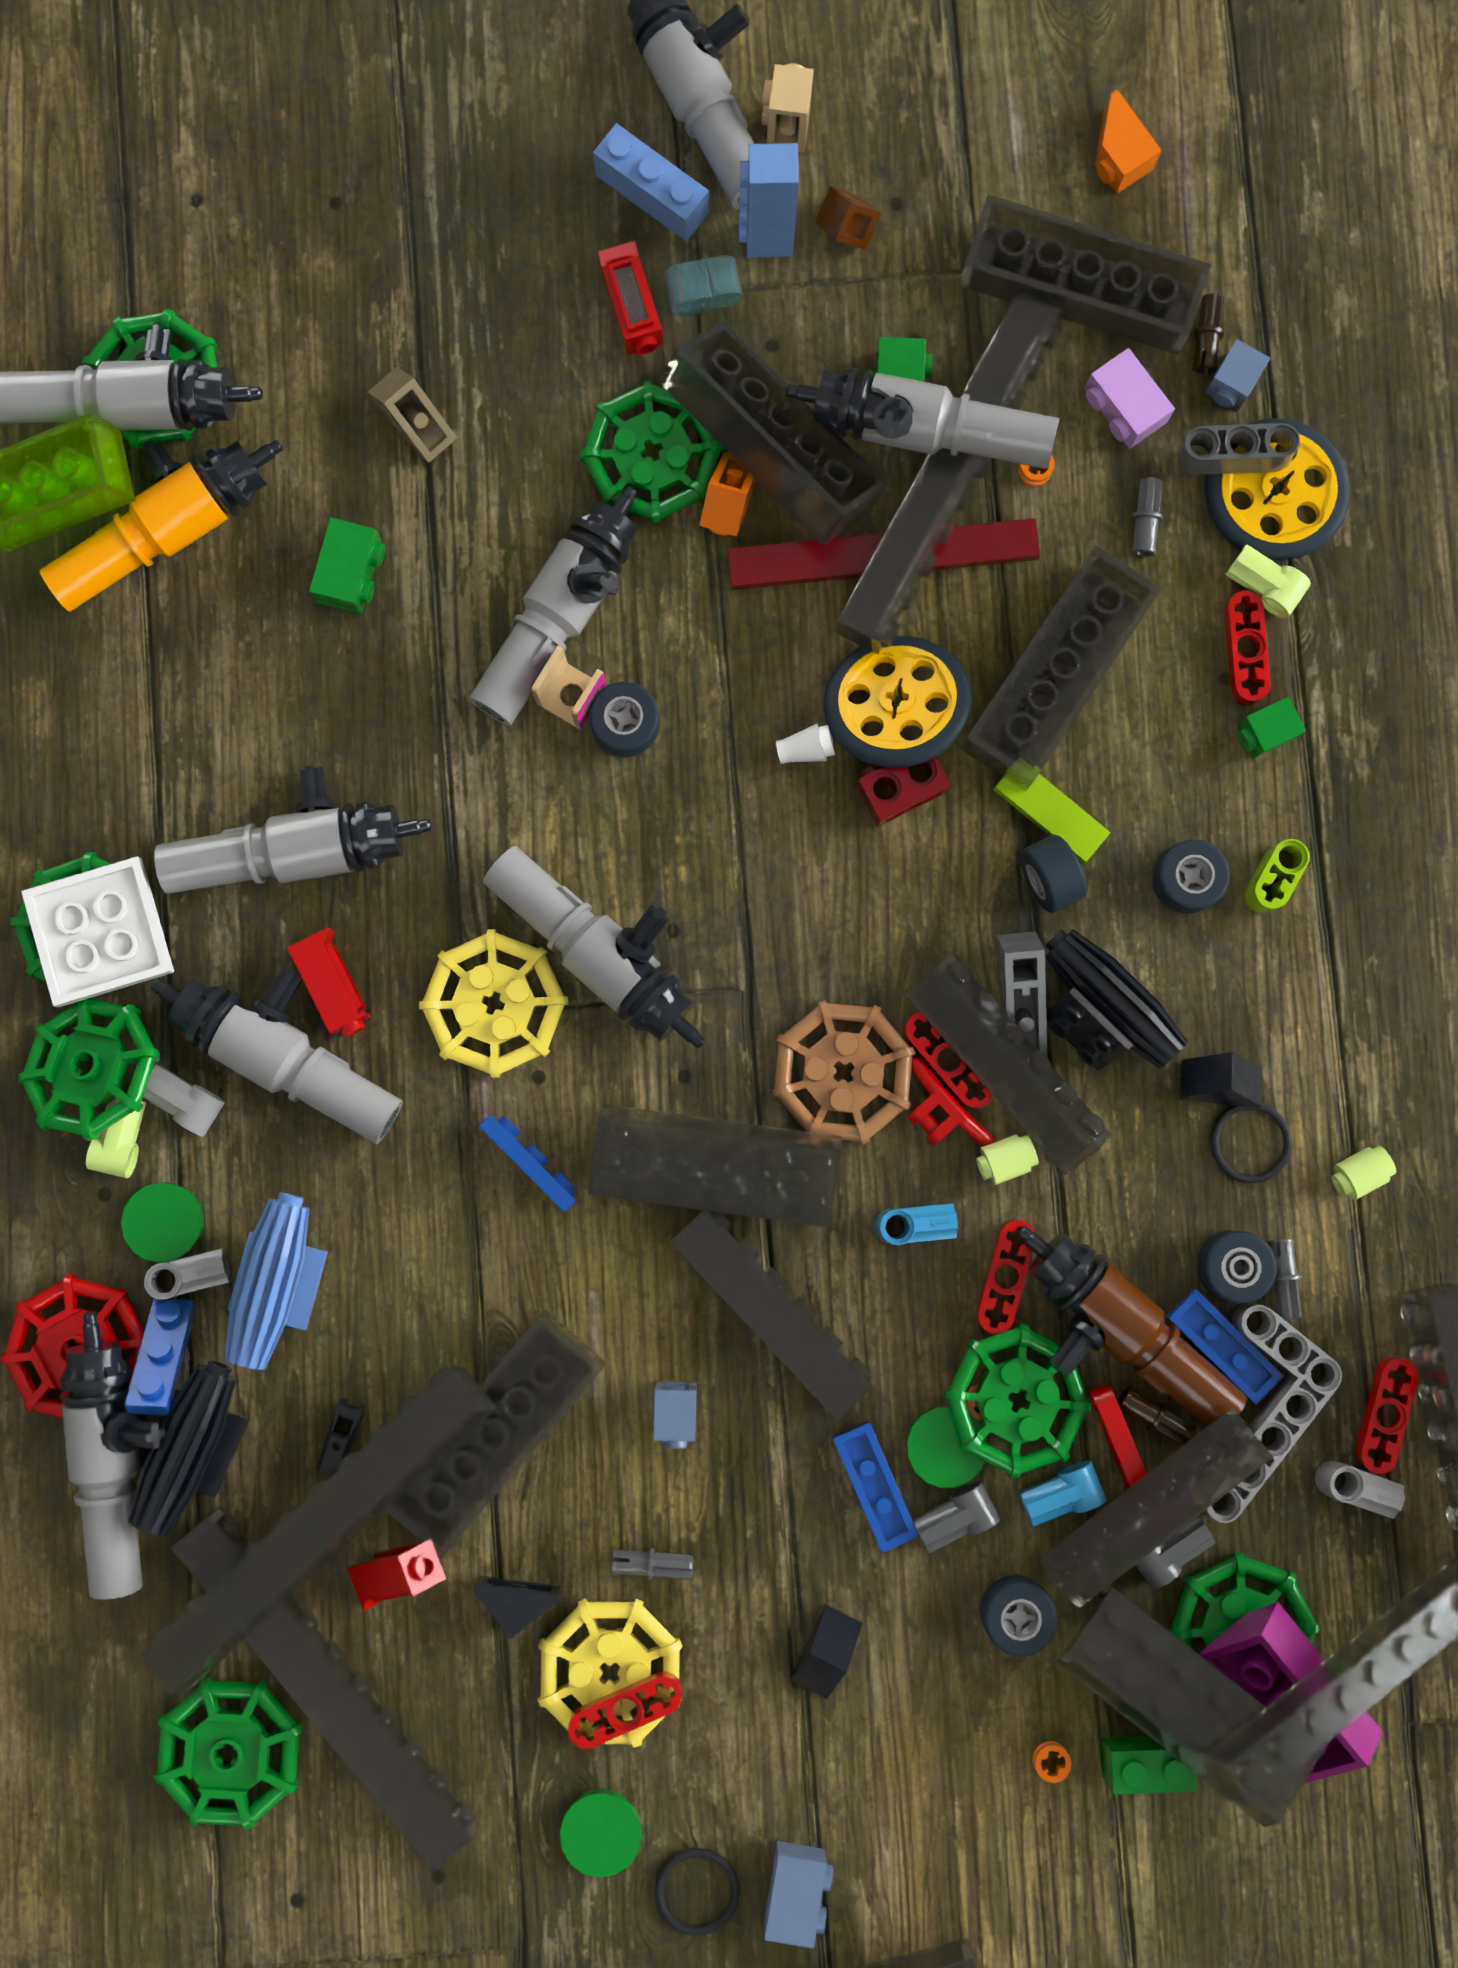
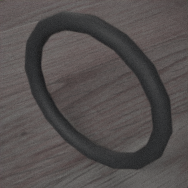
(1240, 1176)
(735, 1891)

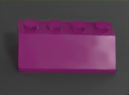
(1270, 1655)

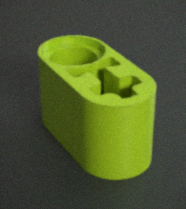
(1271, 869)

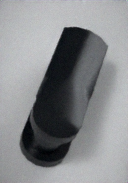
(338, 1442)

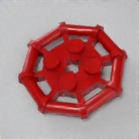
(57, 1331)

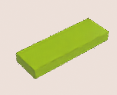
(1055, 815)

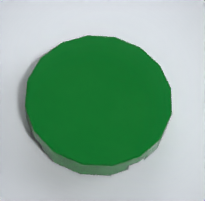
(162, 1222)
(935, 1449)
(601, 1833)

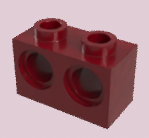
(907, 792)

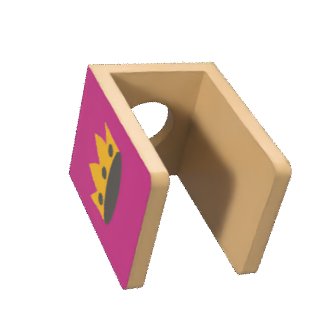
(558, 675)

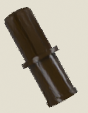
(1208, 333)
(1156, 1417)

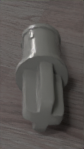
(1147, 517)
(1286, 1280)
(652, 1564)

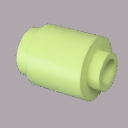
(1007, 1158)
(1363, 1172)

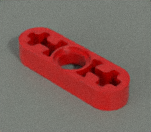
(1234, 620)
(931, 1060)
(986, 1302)
(1397, 1429)
(1117, 1434)
(593, 1713)

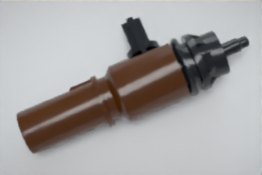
(1126, 1324)

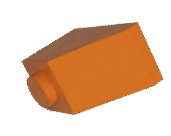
(1124, 146)
(727, 497)

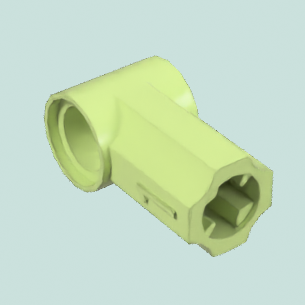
(1277, 586)
(116, 1147)

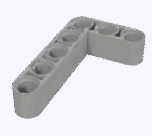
(1273, 1411)

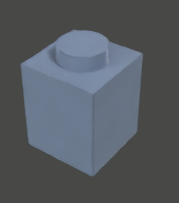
(1237, 375)

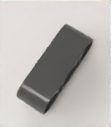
(1253, 437)

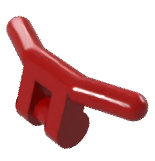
(956, 1113)

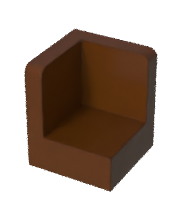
(848, 217)

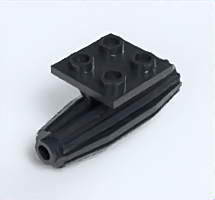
(1107, 1007)
(194, 1452)

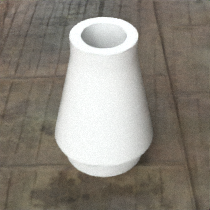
(807, 745)

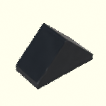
(1221, 1080)
(515, 1602)
(827, 1652)

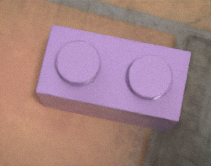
(1128, 399)

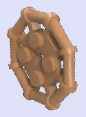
(846, 1049)

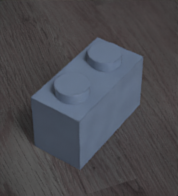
(675, 1413)
(796, 1893)

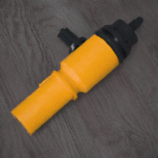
(162, 519)

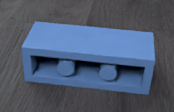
(651, 182)

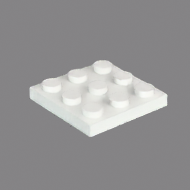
(97, 931)

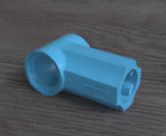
(920, 1224)
(1073, 1490)

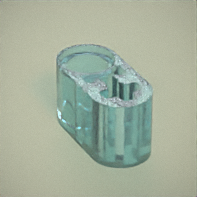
(703, 285)

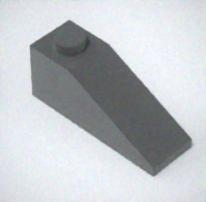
(1023, 984)

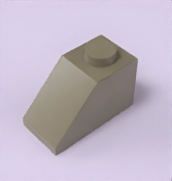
(412, 413)

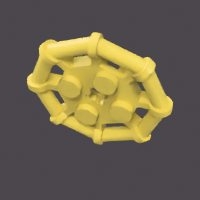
(482, 983)
(606, 1647)

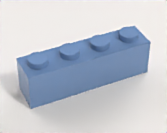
(769, 199)

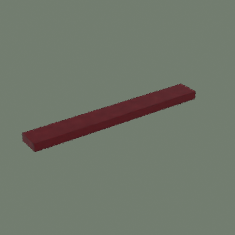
(850, 555)

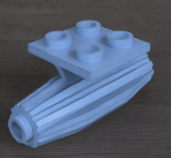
(273, 1283)

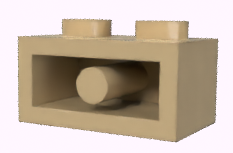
(788, 104)

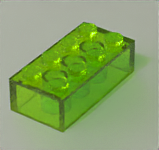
(61, 479)

